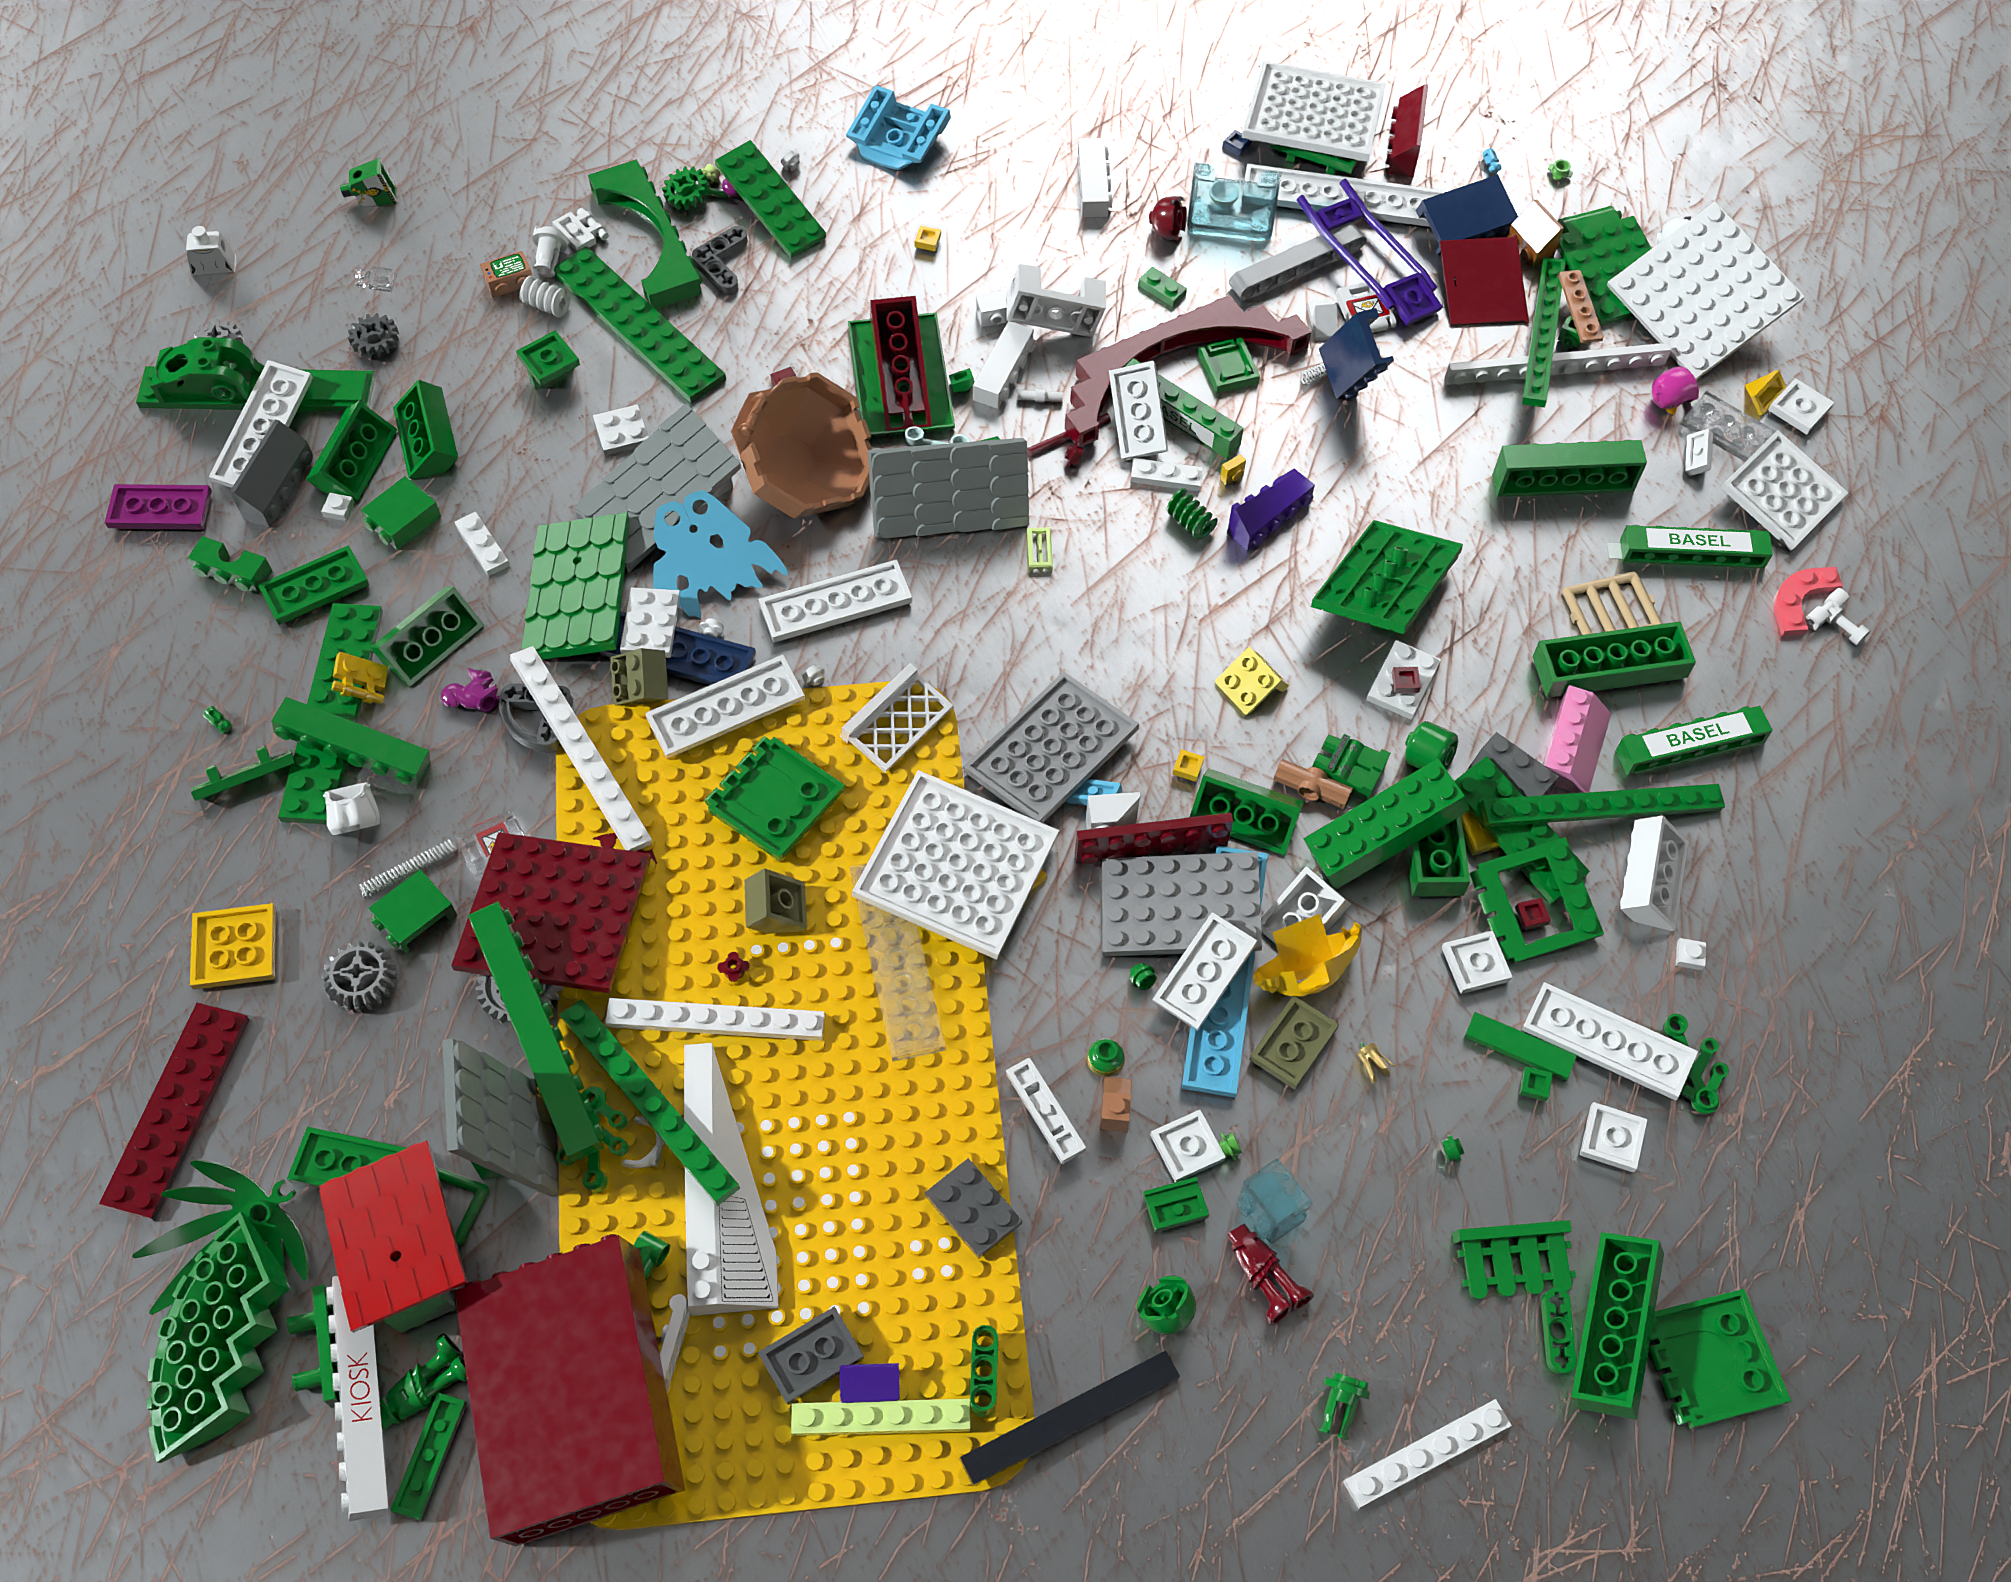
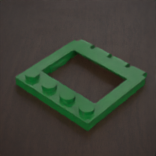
(1568, 881)

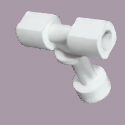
(1832, 612)

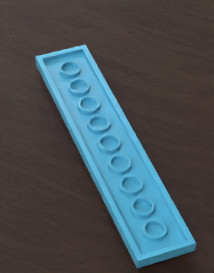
(1217, 1047)

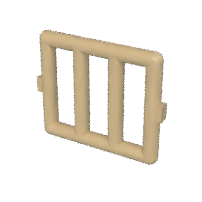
(1613, 583)

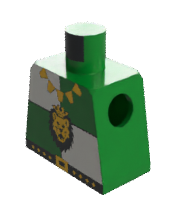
(370, 184)

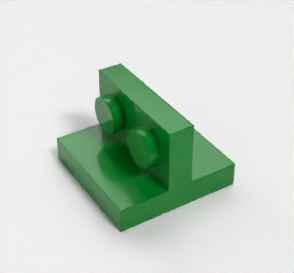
(547, 359)

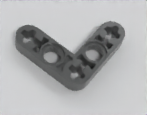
(704, 261)

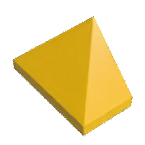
(1765, 390)

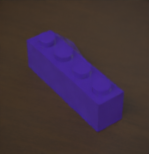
(1271, 507)

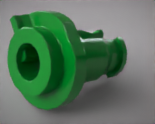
(1347, 1391)

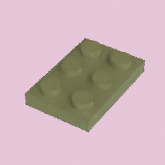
(1294, 1042)

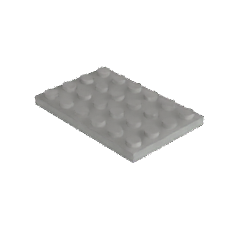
(1051, 748)
(1165, 900)

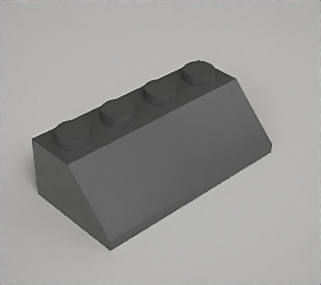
(271, 474)

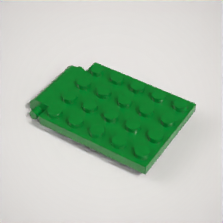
(1601, 248)

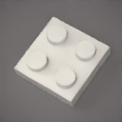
(1801, 406)
(620, 429)
(1476, 962)
(1613, 1137)
(1187, 1146)

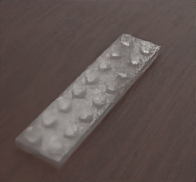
(900, 981)

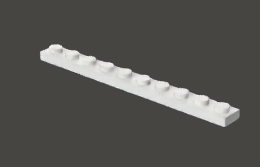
(1561, 363)
(580, 750)

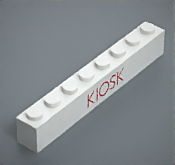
(359, 1414)

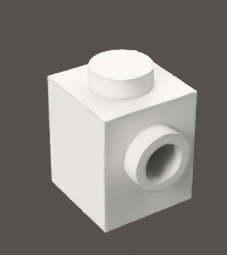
(991, 308)

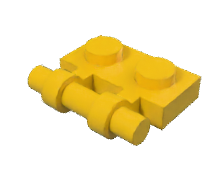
(360, 672)

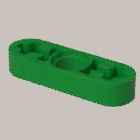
(1567, 1322)

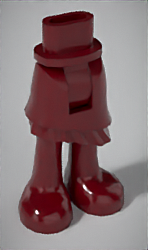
(1258, 1262)

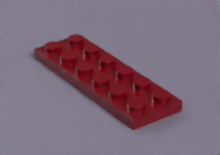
(1153, 838)

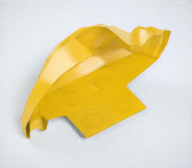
(1308, 954)

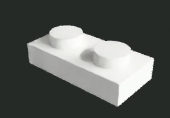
(1699, 452)

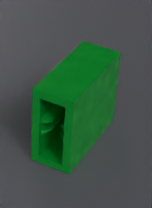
(400, 513)

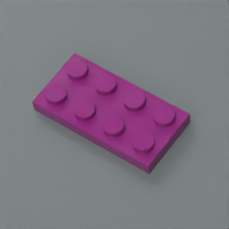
(158, 506)

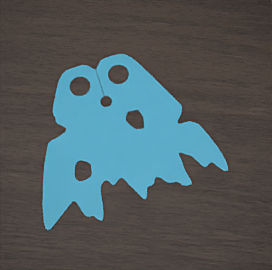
(699, 560)

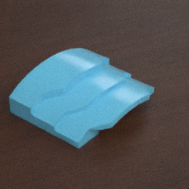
(894, 132)

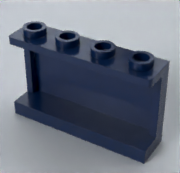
(1469, 211)
(1353, 356)

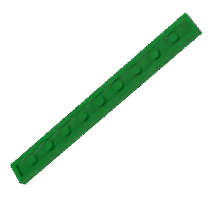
(1543, 333)
(1601, 805)
(650, 1102)

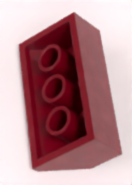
(1406, 132)

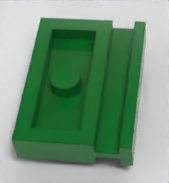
(1175, 1204)

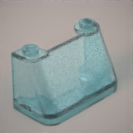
(1233, 205)

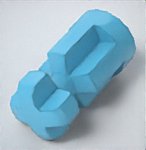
(1491, 160)

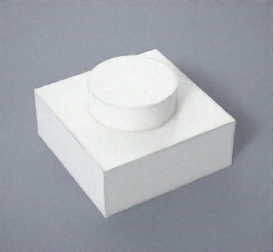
(337, 506)
(1691, 954)

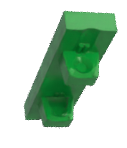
(1332, 162)
(219, 783)

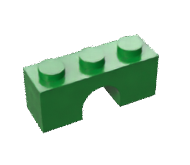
(211, 560)

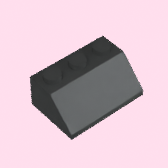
(1520, 768)

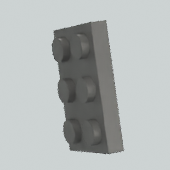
(973, 1208)
(810, 1355)

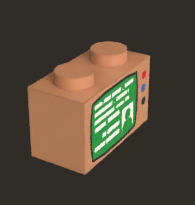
(505, 273)

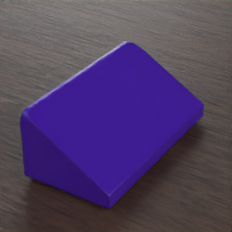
(869, 1383)

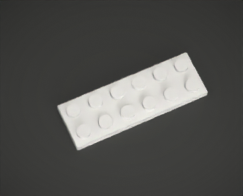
(273, 397)
(835, 600)
(724, 706)
(1610, 1041)

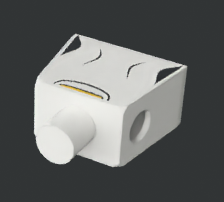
(209, 252)

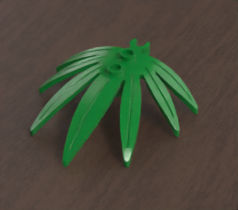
(251, 1199)

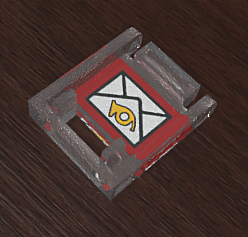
(484, 837)

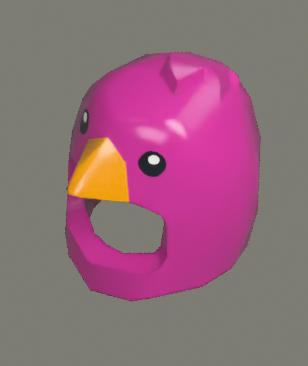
(1674, 388)

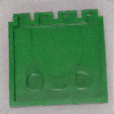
(774, 797)
(1715, 1360)

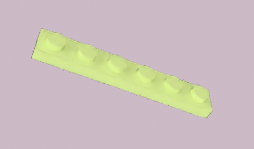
(880, 1417)

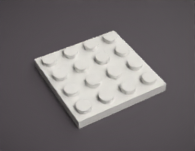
(1784, 490)

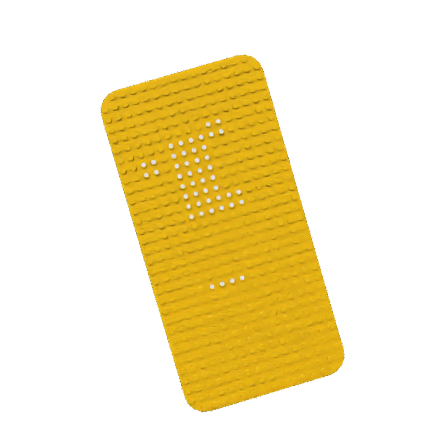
(827, 1125)

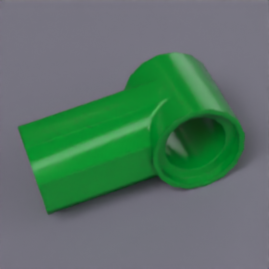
(652, 1251)

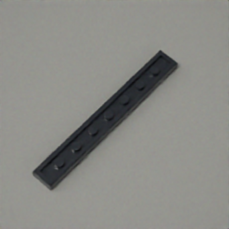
(1068, 1418)

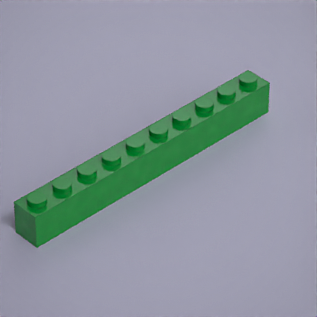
(536, 1032)

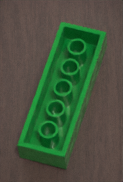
(1569, 468)
(1614, 658)
(1386, 824)
(1618, 1325)

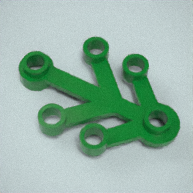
(1699, 1090)
(600, 1106)

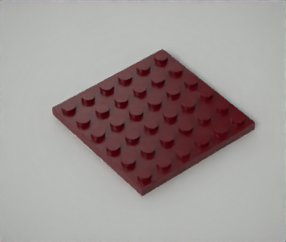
(566, 904)

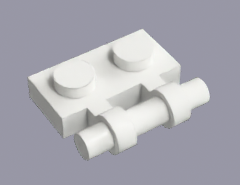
(577, 233)

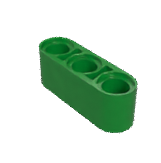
(984, 1385)

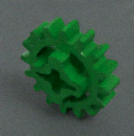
(685, 187)

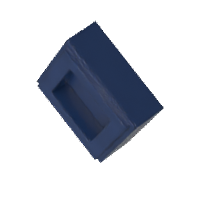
(1236, 143)

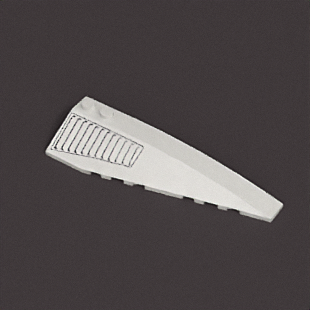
(726, 1244)

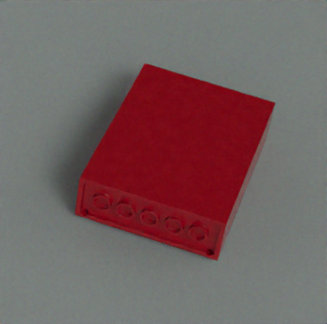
(567, 1391)

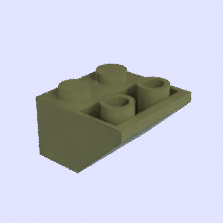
(639, 677)

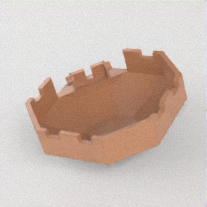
(804, 445)

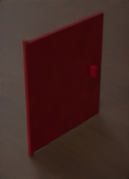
(1486, 281)

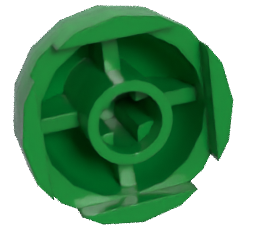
(1167, 1306)

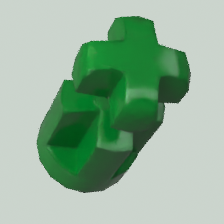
(217, 719)

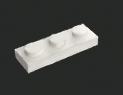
(1166, 474)
(482, 544)

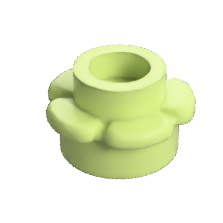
(711, 173)

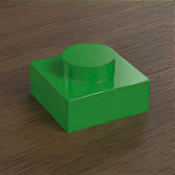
(962, 380)
(1536, 1083)

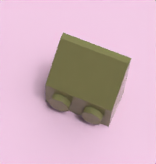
(775, 903)

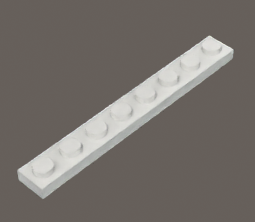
(715, 1019)

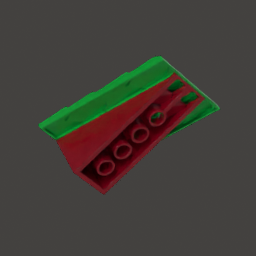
(900, 369)

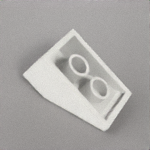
(1303, 899)

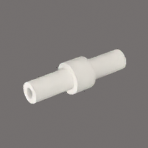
(1039, 395)

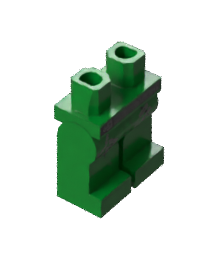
(1352, 764)

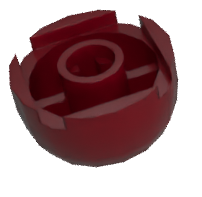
(1169, 217)

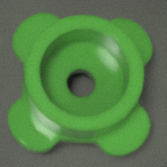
(1561, 169)
(1230, 1145)

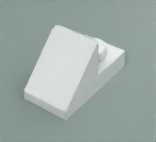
(1322, 318)

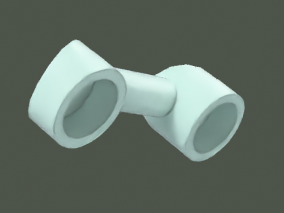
(915, 437)

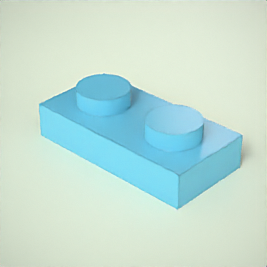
(1093, 787)

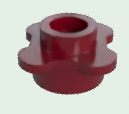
(1073, 454)
(736, 973)

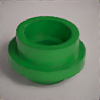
(1453, 1148)

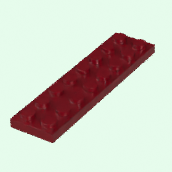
(174, 1112)

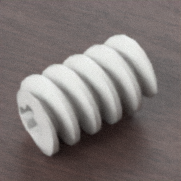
(544, 296)

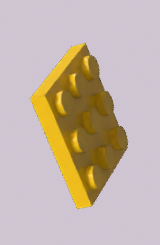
(233, 946)

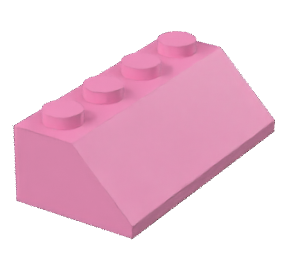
(1577, 739)

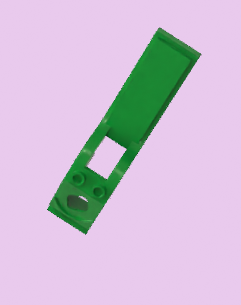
(206, 371)

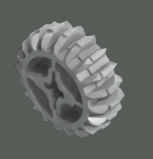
(367, 982)

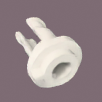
(549, 243)

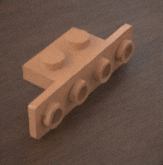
(1581, 306)

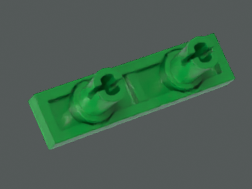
(317, 1320)

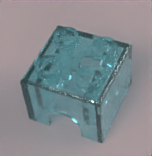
(1273, 1201)

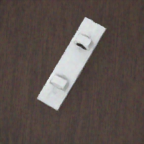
(1045, 1110)

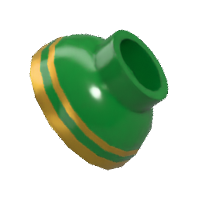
(1105, 1057)

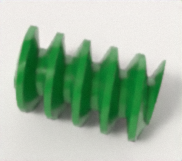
(1190, 514)

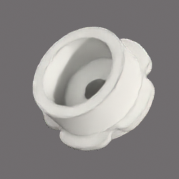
(790, 160)
(813, 676)

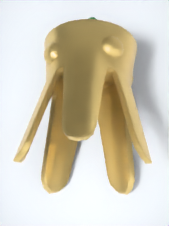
(1371, 1054)

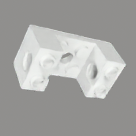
(1034, 306)

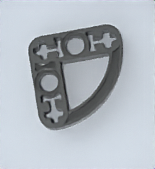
(524, 737)

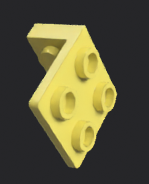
(1250, 680)

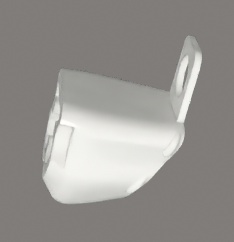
(351, 808)

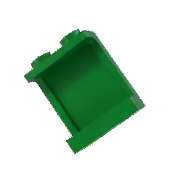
(410, 910)

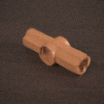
(1313, 783)

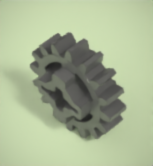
(373, 335)

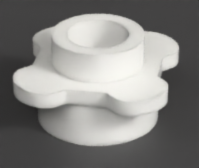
(712, 628)

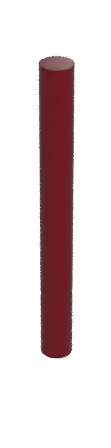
(1060, 438)

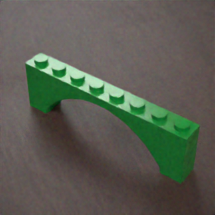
(674, 273)

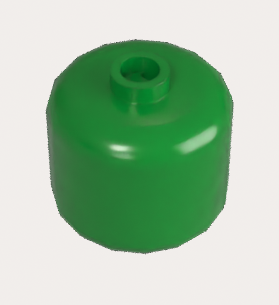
(1430, 743)

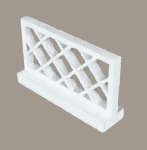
(881, 703)

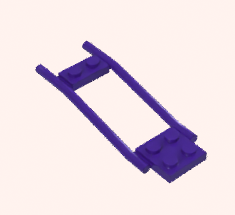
(1409, 296)

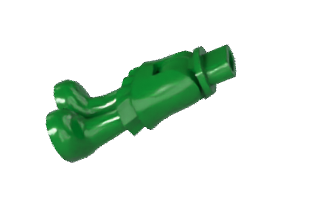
(413, 1391)

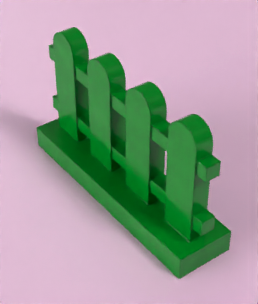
(1501, 1257)

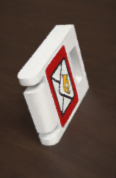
(1352, 305)

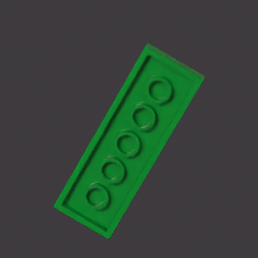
(770, 198)
(1488, 782)

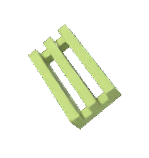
(1040, 565)

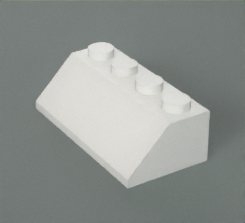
(1654, 873)

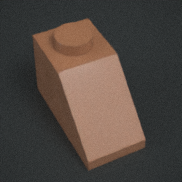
(1116, 1104)

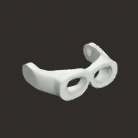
(653, 1157)

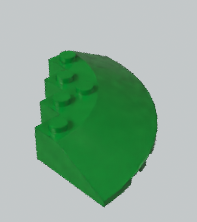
(211, 1338)

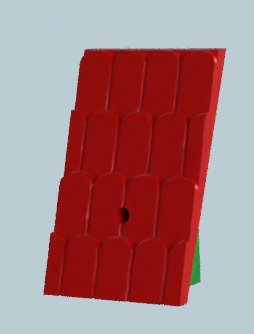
(393, 1241)

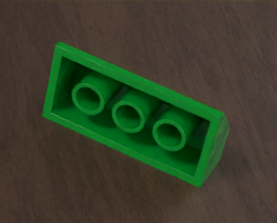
(425, 430)
(352, 452)
(427, 635)
(1257, 812)

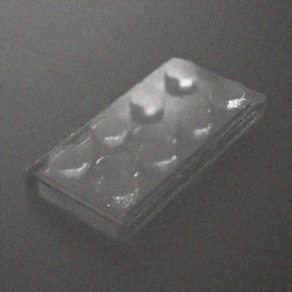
(1730, 426)

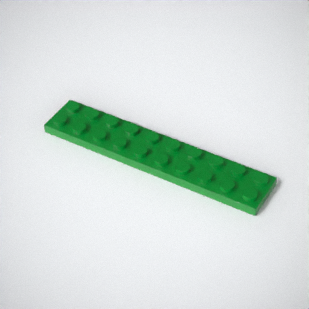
(639, 324)
(350, 631)

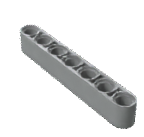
(1294, 262)

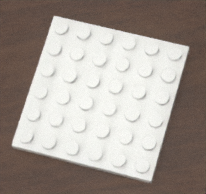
(1314, 111)
(1705, 290)
(956, 864)

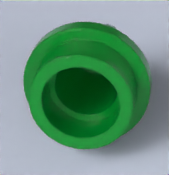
(1143, 976)

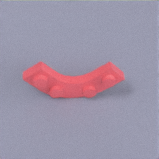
(1795, 588)

